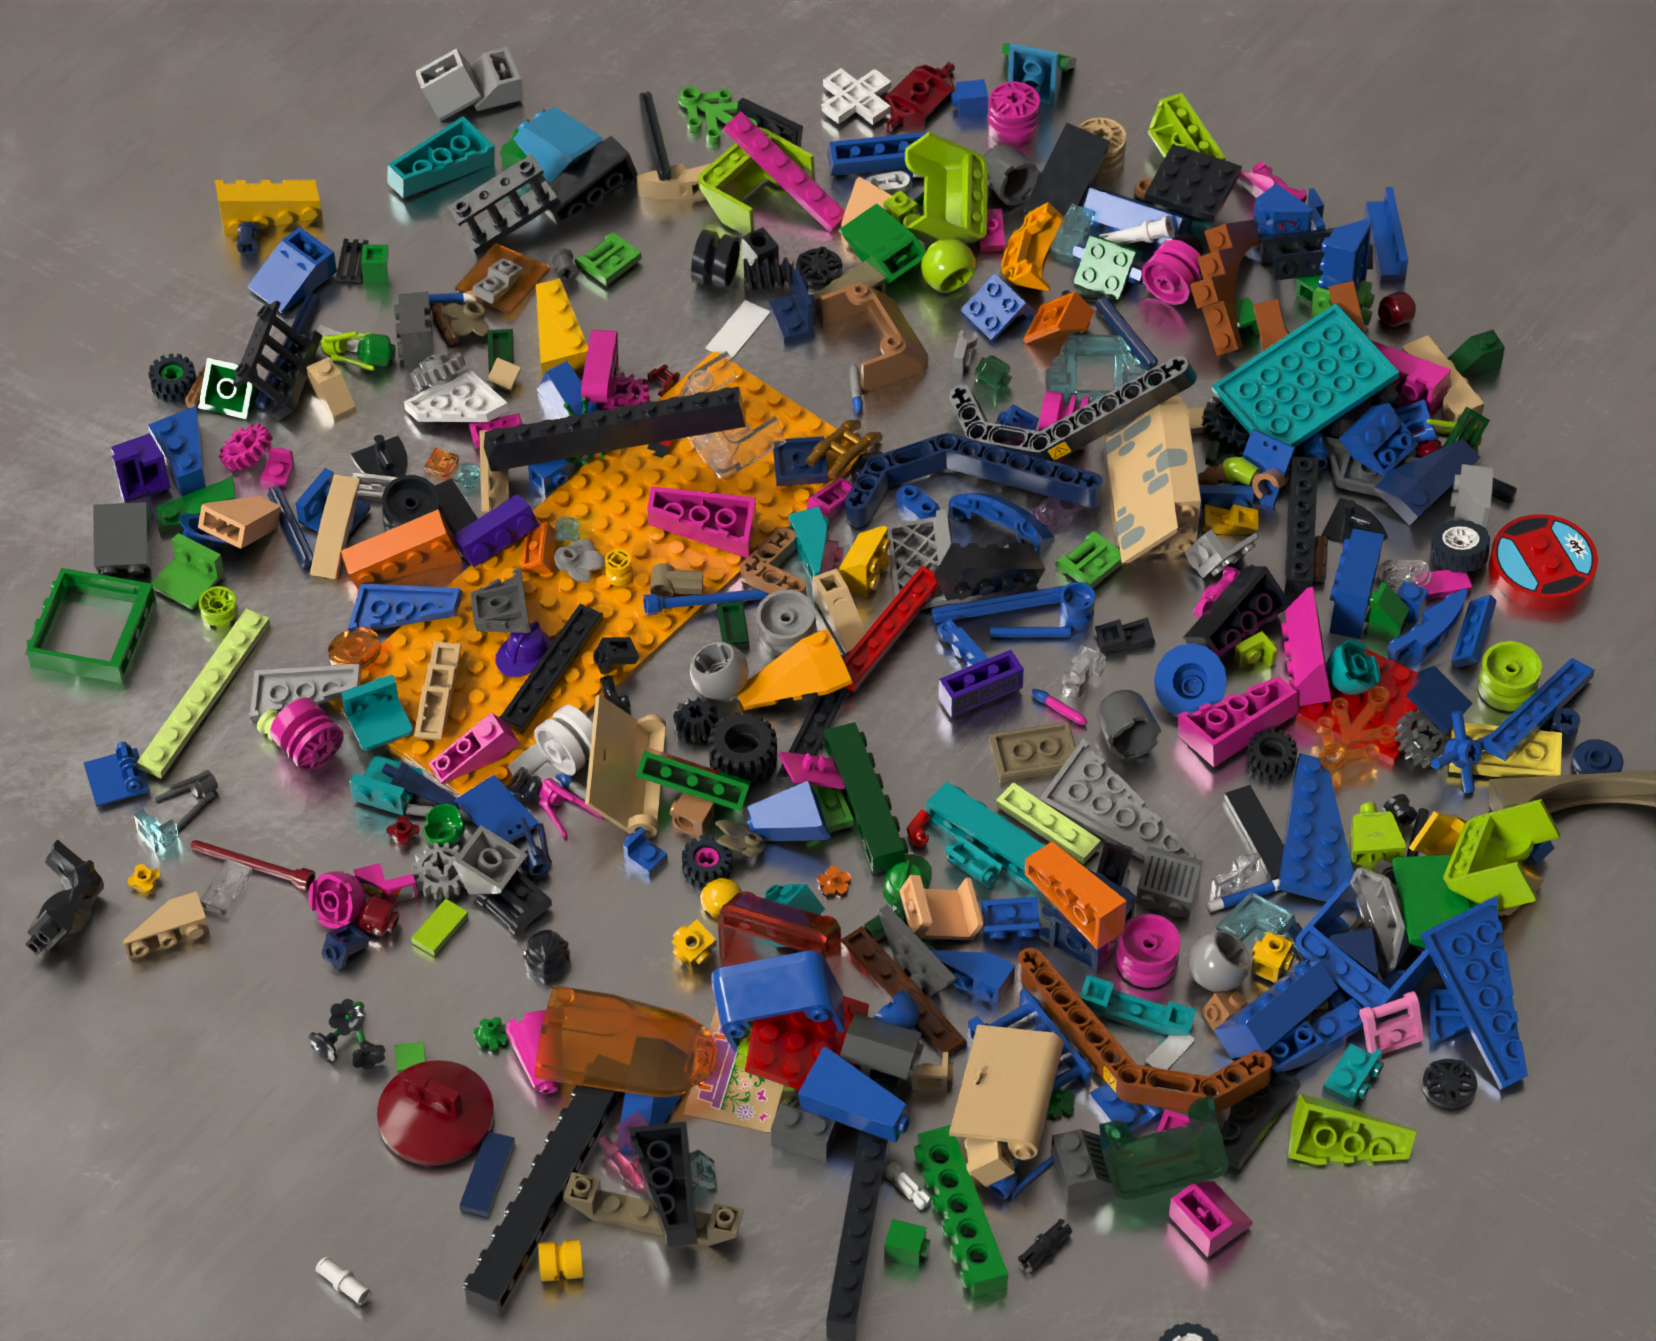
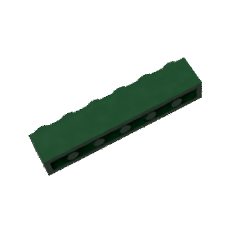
(865, 798)

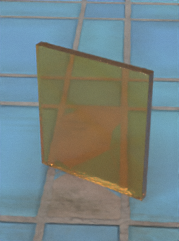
(532, 274)

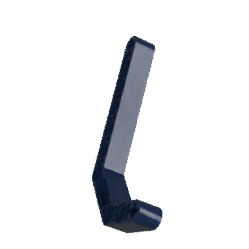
(972, 458)

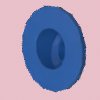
(1189, 678)

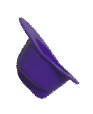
(522, 651)

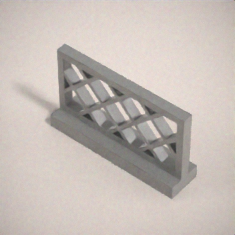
(943, 540)

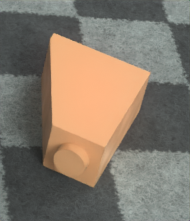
(862, 198)
(240, 519)

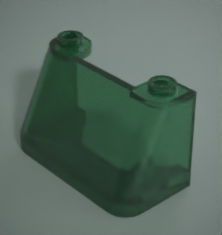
(1166, 1157)

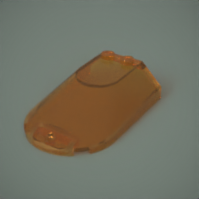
(622, 1045)

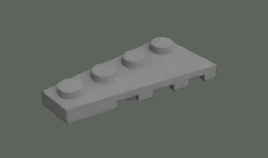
(282, 686)

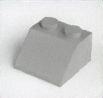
(1473, 494)

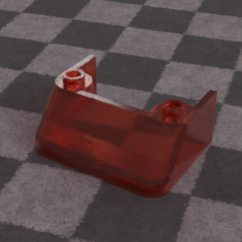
(780, 925)

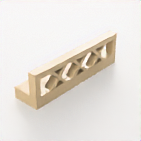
(493, 484)

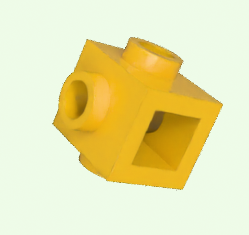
(696, 934)
(1272, 956)

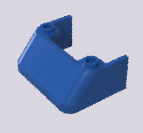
(1344, 969)
(774, 989)

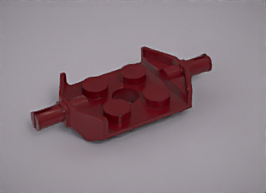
(913, 107)

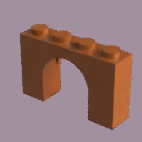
(1271, 318)

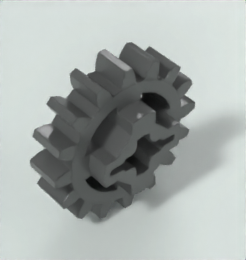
(1420, 738)

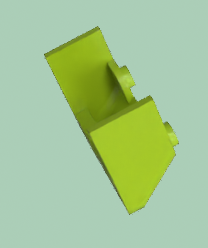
(737, 174)
(1487, 845)

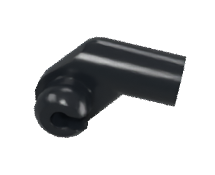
(860, 462)

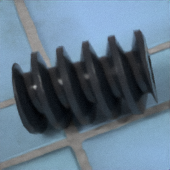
(768, 273)

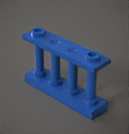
(1031, 1007)

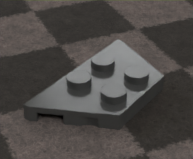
(1351, 473)
(501, 606)
(913, 955)

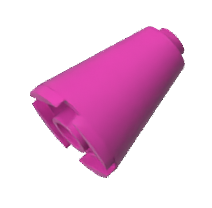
(525, 1041)

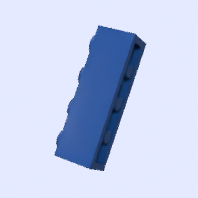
(869, 154)

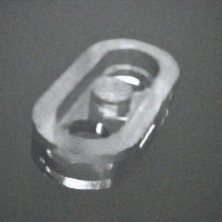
(1403, 571)

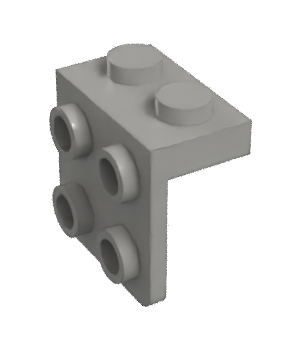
(1210, 555)

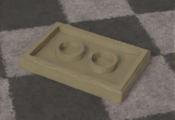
(1031, 751)

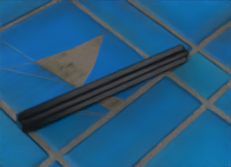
(655, 136)

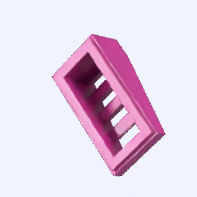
(830, 499)

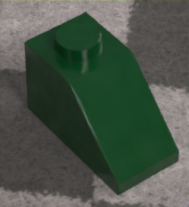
(1478, 354)

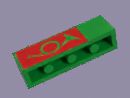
(693, 778)

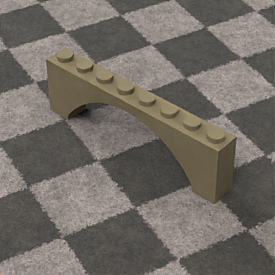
(1574, 790)

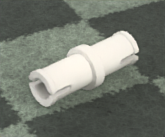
(343, 1280)

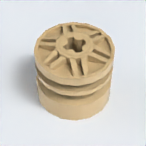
(1115, 157)

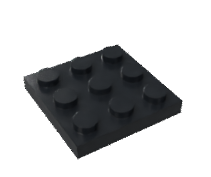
(1193, 183)

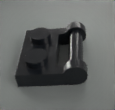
(524, 897)

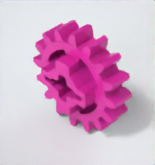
(624, 392)
(245, 447)

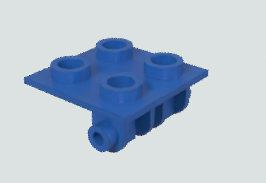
(116, 775)

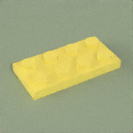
(1535, 758)

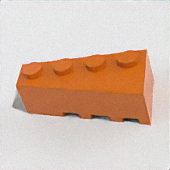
(402, 551)
(1077, 894)

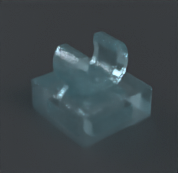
(703, 1170)

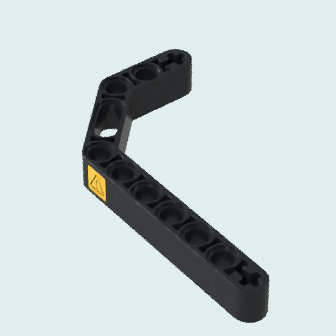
(1084, 424)

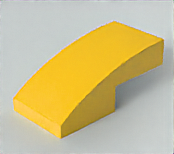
(1236, 521)

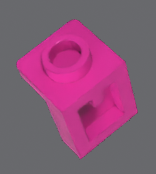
(278, 468)

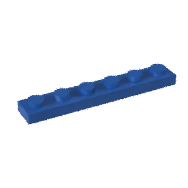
(1538, 709)

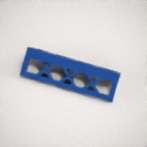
(1388, 238)

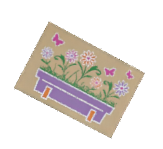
(733, 1094)

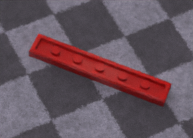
(890, 626)

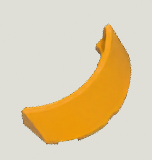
(1029, 246)

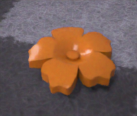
(834, 881)

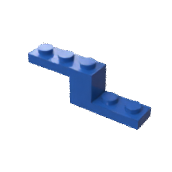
(1224, 497)

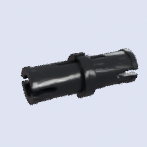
(1045, 1245)

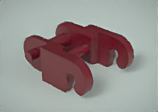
(656, 374)

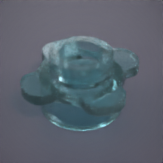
(467, 475)
(564, 524)

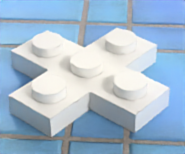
(856, 96)

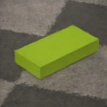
(440, 927)

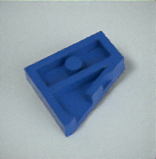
(1443, 1016)

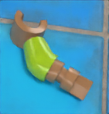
(1242, 471)

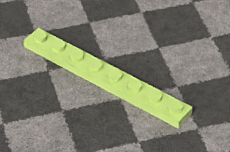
(203, 693)

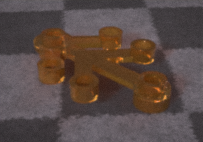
(1354, 732)

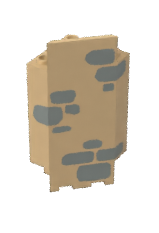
(1153, 482)

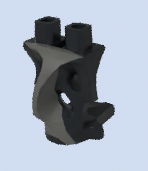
(69, 909)

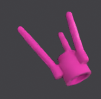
(554, 795)

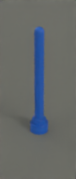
(654, 604)

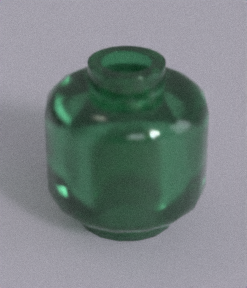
(992, 374)

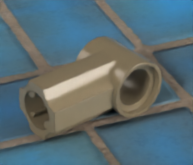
(667, 580)

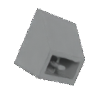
(497, 79)
(449, 84)

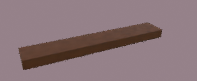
(891, 979)

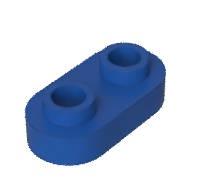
(915, 501)

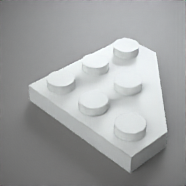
(459, 400)

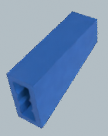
(852, 1098)

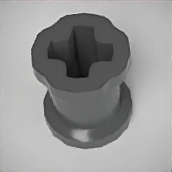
(563, 261)

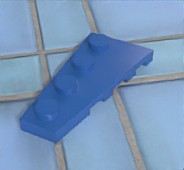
(397, 605)

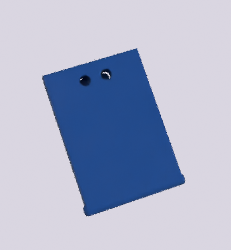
(1266, 458)
(496, 809)

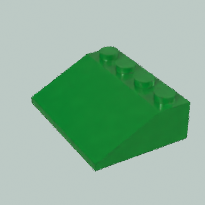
(1425, 895)

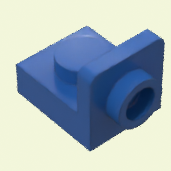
(1017, 418)
(643, 853)

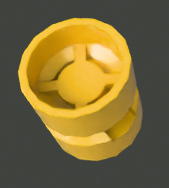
(560, 1260)

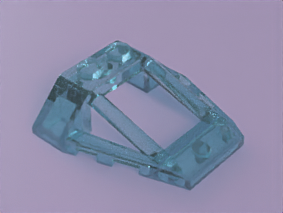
(1090, 346)

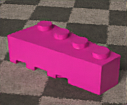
(705, 517)
(1229, 725)

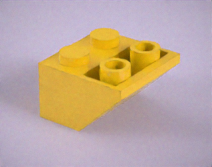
(866, 561)

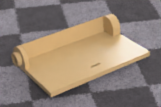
(613, 764)
(1013, 1090)

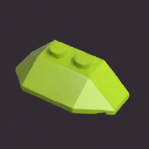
(1179, 125)

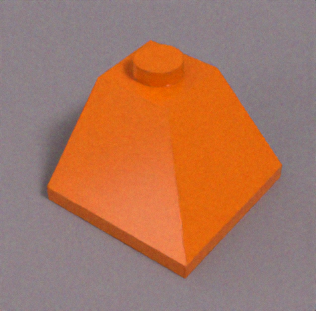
(1060, 318)

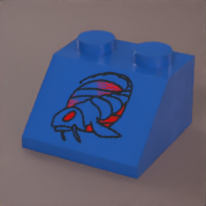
(1281, 213)

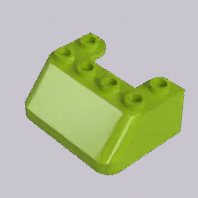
(952, 190)

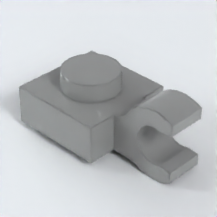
(962, 355)

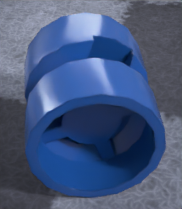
(1077, 606)

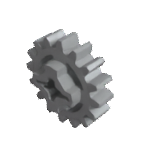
(438, 369)
(428, 875)

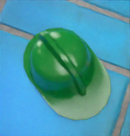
(899, 874)

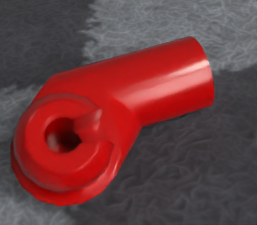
(915, 829)

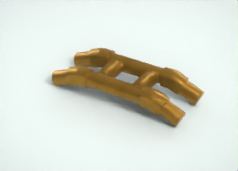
(845, 455)

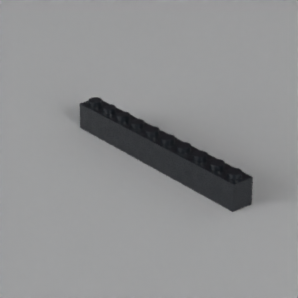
(615, 429)
(539, 1198)
(859, 1227)

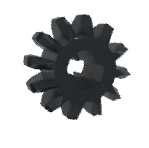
(695, 719)

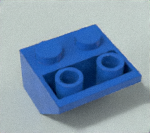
(1379, 439)

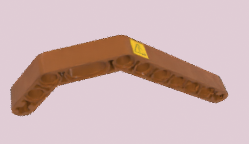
(1115, 1066)

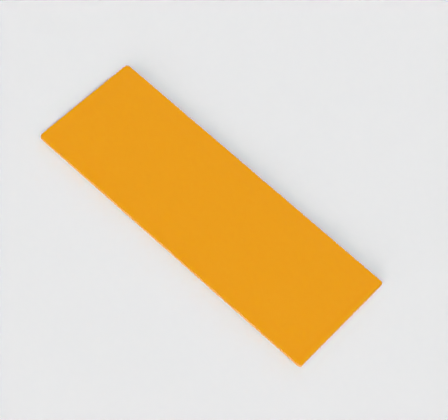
(611, 505)

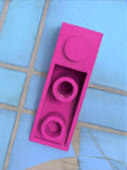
(475, 749)

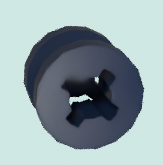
(1570, 724)

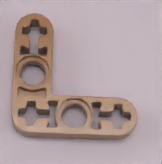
(758, 570)

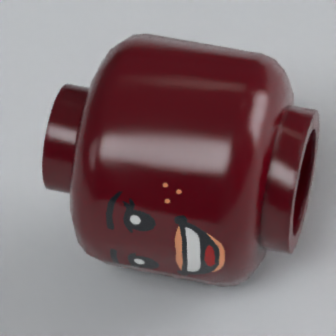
(378, 916)

